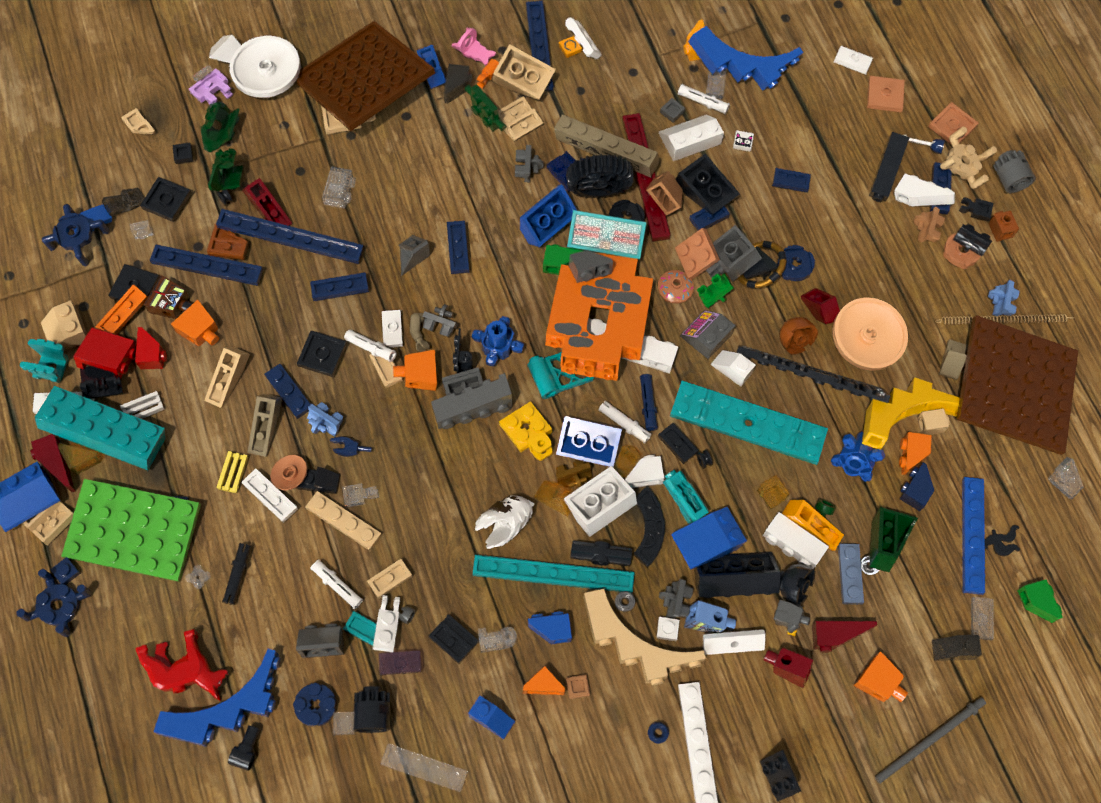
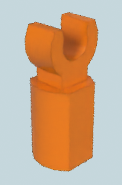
(487, 73)

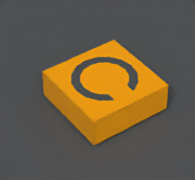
(570, 47)

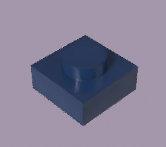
(65, 571)

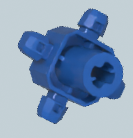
(497, 341)
(857, 458)

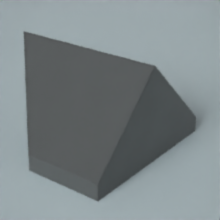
(413, 252)

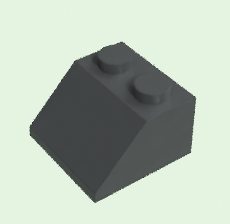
(320, 641)

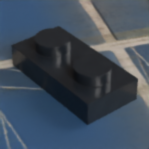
(678, 443)

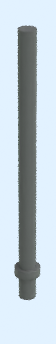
(972, 709)

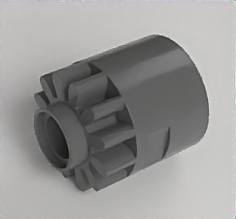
(1014, 171)

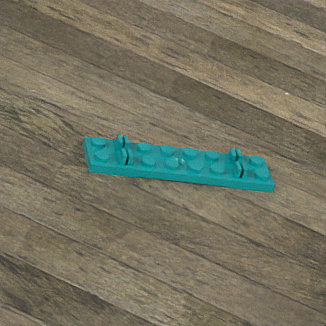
(768, 427)

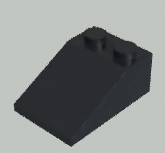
(706, 185)

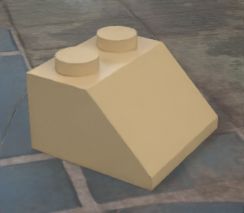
(64, 326)

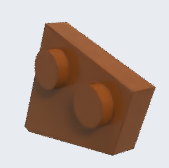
(227, 245)

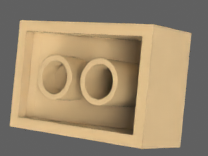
(522, 73)

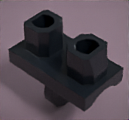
(973, 240)

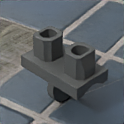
(524, 170)
(447, 325)
(673, 599)

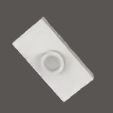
(853, 60)
(392, 328)

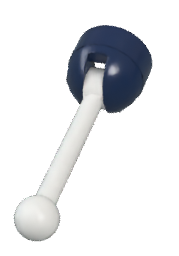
(936, 145)

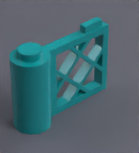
(547, 379)

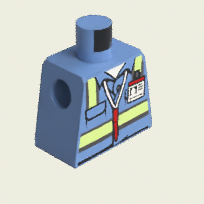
(708, 618)

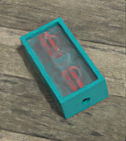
(606, 234)

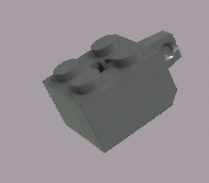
(735, 254)

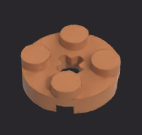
(956, 257)

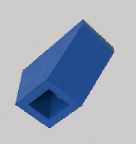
(553, 628)

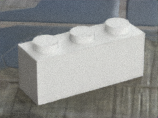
(795, 541)

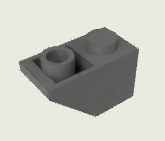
(589, 265)

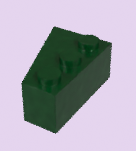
(888, 537)

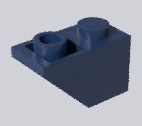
(919, 489)

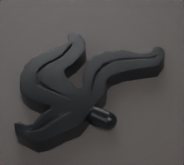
(996, 540)

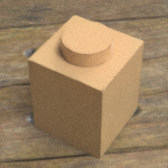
(933, 422)

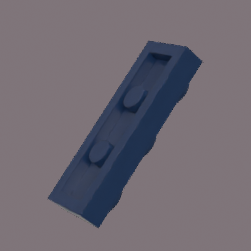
(942, 179)
(457, 247)
(339, 286)
(288, 391)

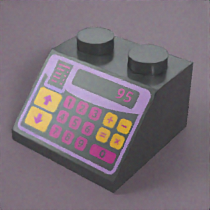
(708, 332)

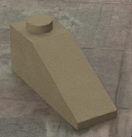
(264, 424)

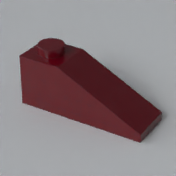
(265, 203)
(48, 454)
(833, 634)

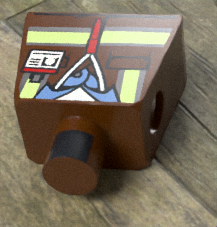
(167, 299)

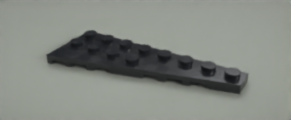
(818, 375)

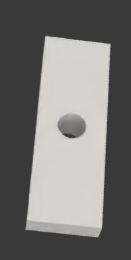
(734, 642)

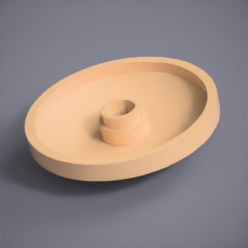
(870, 334)

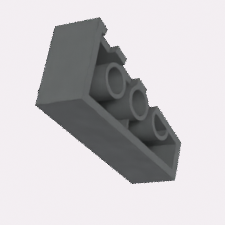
(473, 403)

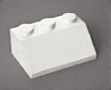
(692, 137)
(601, 501)

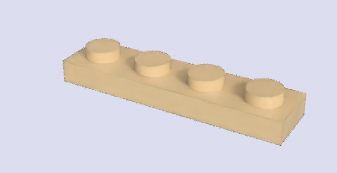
(343, 521)

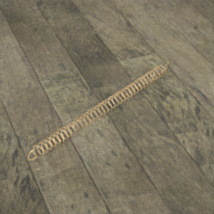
(1010, 319)

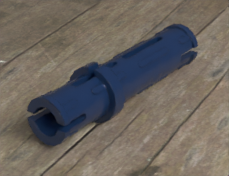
(649, 409)

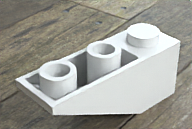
(921, 193)

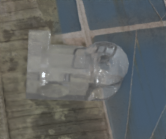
(496, 640)

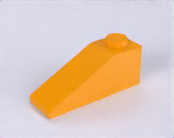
(813, 522)

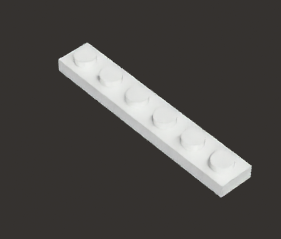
(697, 743)

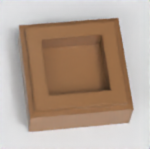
(577, 687)

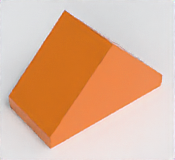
(544, 683)

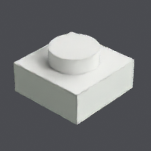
(667, 629)

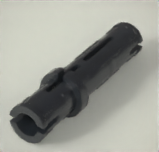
(239, 565)

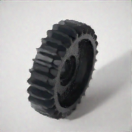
(599, 176)

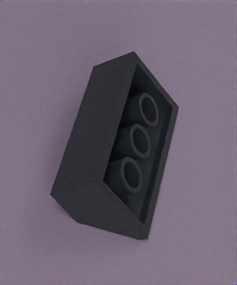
(738, 575)

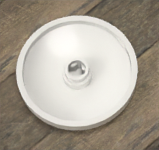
(265, 66)

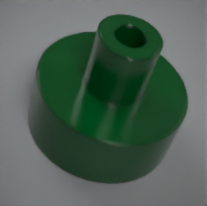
(825, 507)

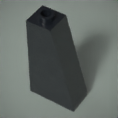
(888, 167)

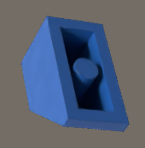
(429, 55)
(491, 717)

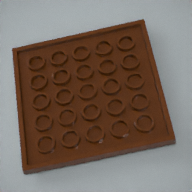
(363, 75)
(1018, 385)

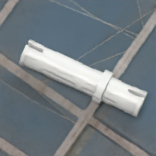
(709, 101)
(376, 348)
(631, 426)
(329, 577)

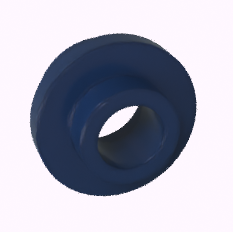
(663, 728)

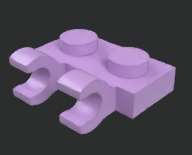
(210, 84)

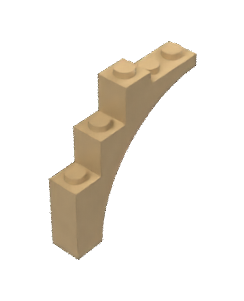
(630, 648)

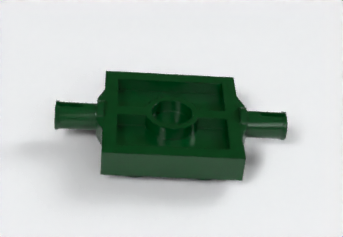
(485, 108)

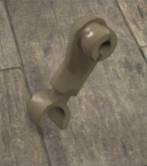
(415, 320)

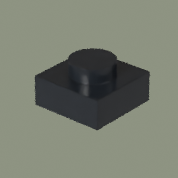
(182, 153)

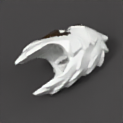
(508, 517)

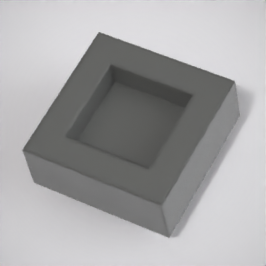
(672, 110)

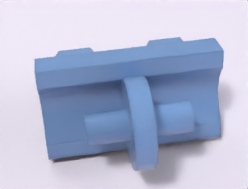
(1002, 298)
(322, 421)

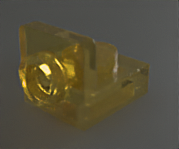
(626, 460)

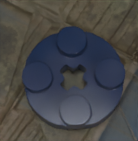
(799, 272)
(306, 696)

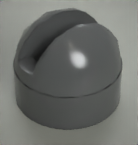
(407, 615)

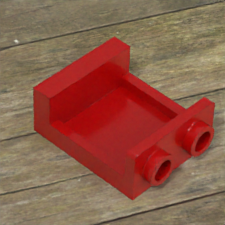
(105, 352)

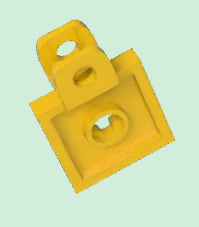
(535, 437)

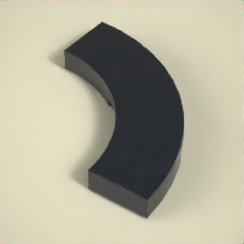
(654, 527)

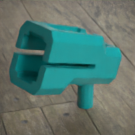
(685, 496)

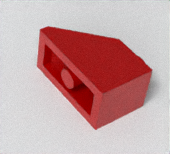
(148, 351)

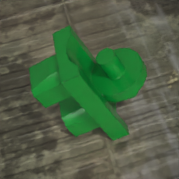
(715, 291)

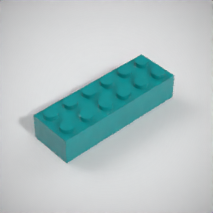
(100, 428)

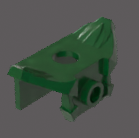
(212, 137)
(223, 174)

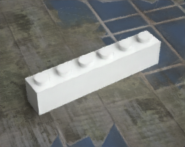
(654, 352)

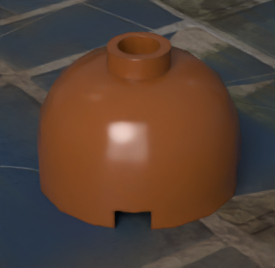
(797, 334)

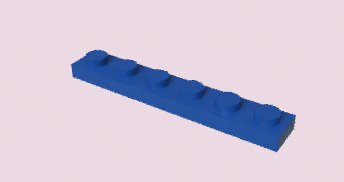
(973, 536)

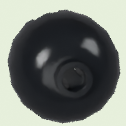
(795, 582)

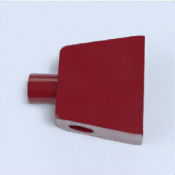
(797, 670)

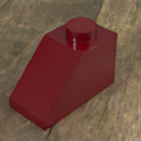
(821, 305)

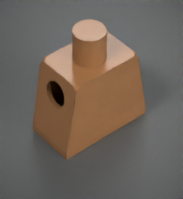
(666, 192)

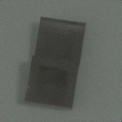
(126, 201)

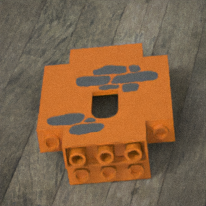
(628, 306)

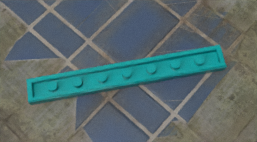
(553, 573)

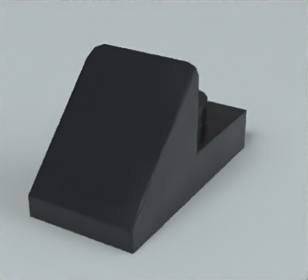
(321, 481)

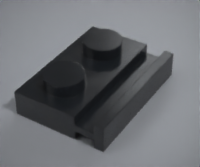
(453, 639)

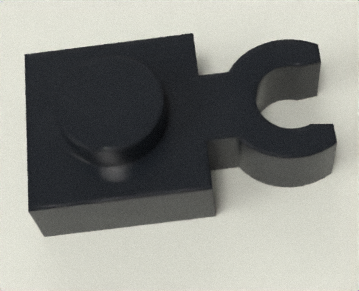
(980, 208)

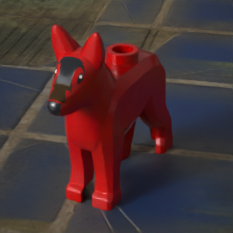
(184, 672)

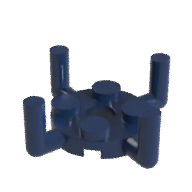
(79, 239)
(48, 597)

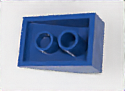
(709, 538)

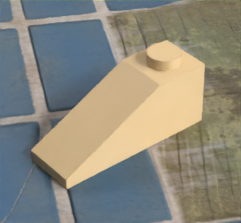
(227, 373)

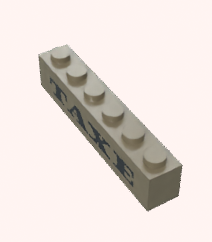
(601, 142)

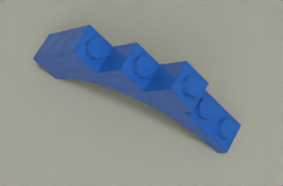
(742, 66)
(252, 698)

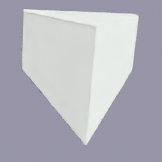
(224, 48)

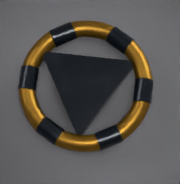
(764, 266)

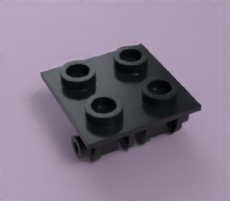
(461, 359)
(99, 383)
(780, 776)

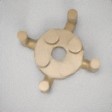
(972, 160)

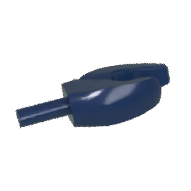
(351, 446)

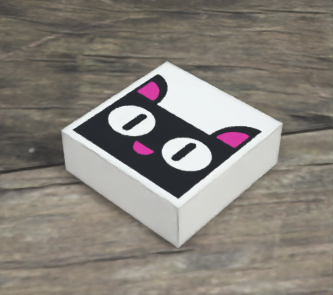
(743, 141)

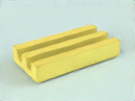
(244, 458)

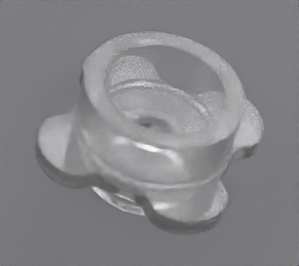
(204, 576)

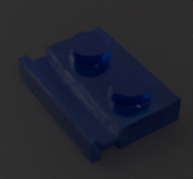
(559, 167)

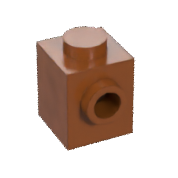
(1003, 225)

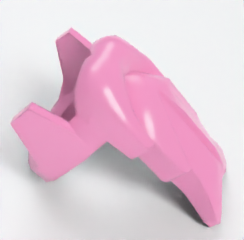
(472, 48)

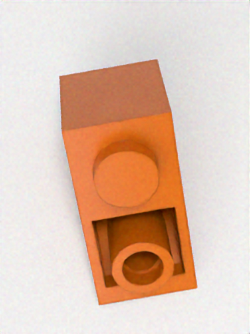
(915, 449)

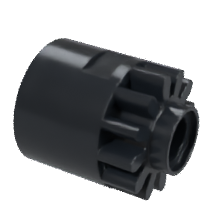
(371, 710)

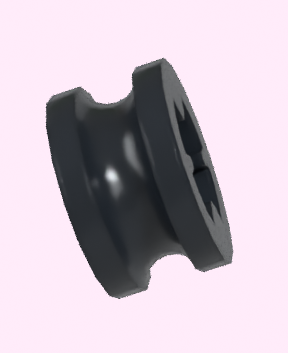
(224, 196)
(704, 459)

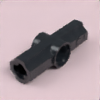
(601, 553)

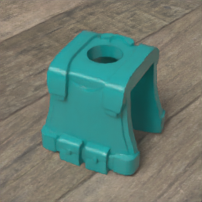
(50, 354)

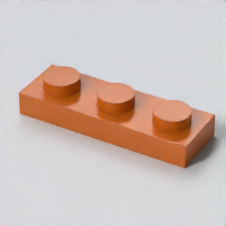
(122, 311)

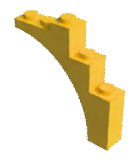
(902, 404)

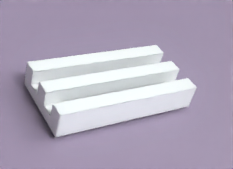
(135, 405)

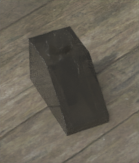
(457, 79)
(957, 648)

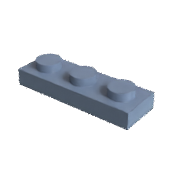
(850, 574)

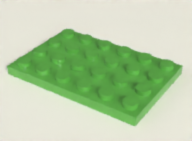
(131, 530)

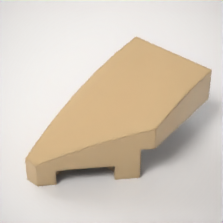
(137, 123)

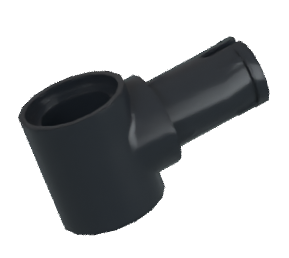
(243, 754)

